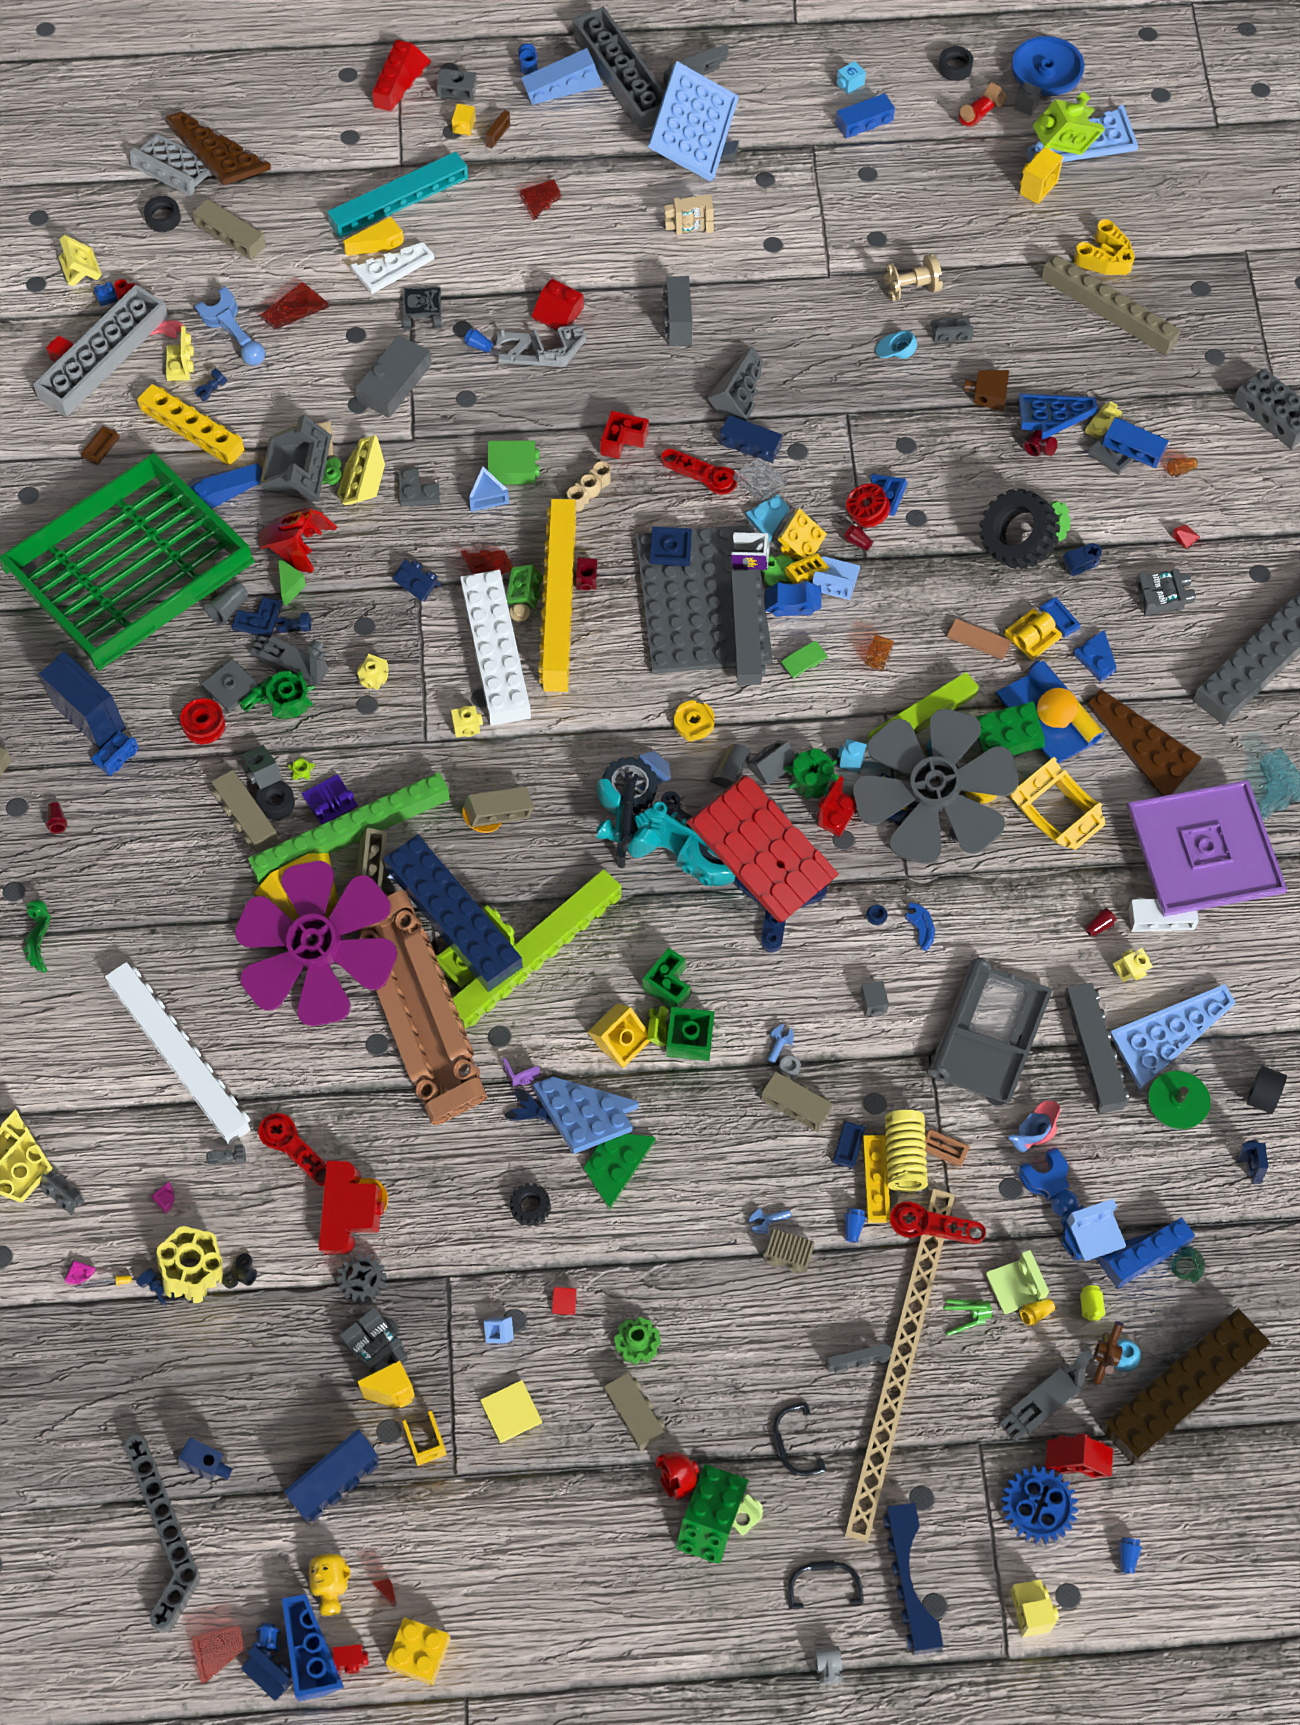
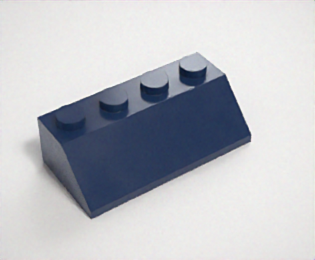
(332, 1476)

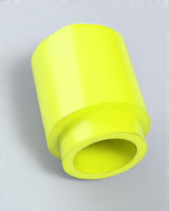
(1092, 1303)

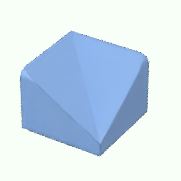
(498, 1330)

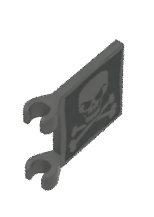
(422, 303)

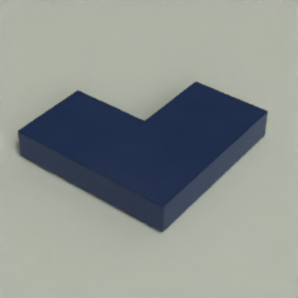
(260, 623)

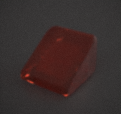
(385, 1589)

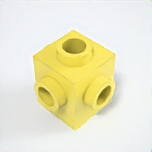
(373, 672)
(466, 721)
(1132, 965)

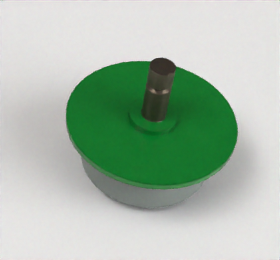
(1179, 1100)

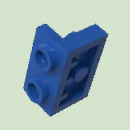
(115, 753)

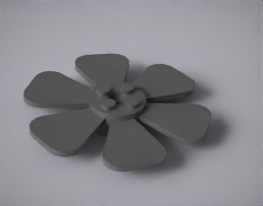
(919, 833)

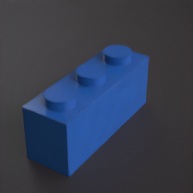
(865, 115)
(1135, 442)

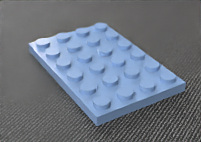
(693, 121)

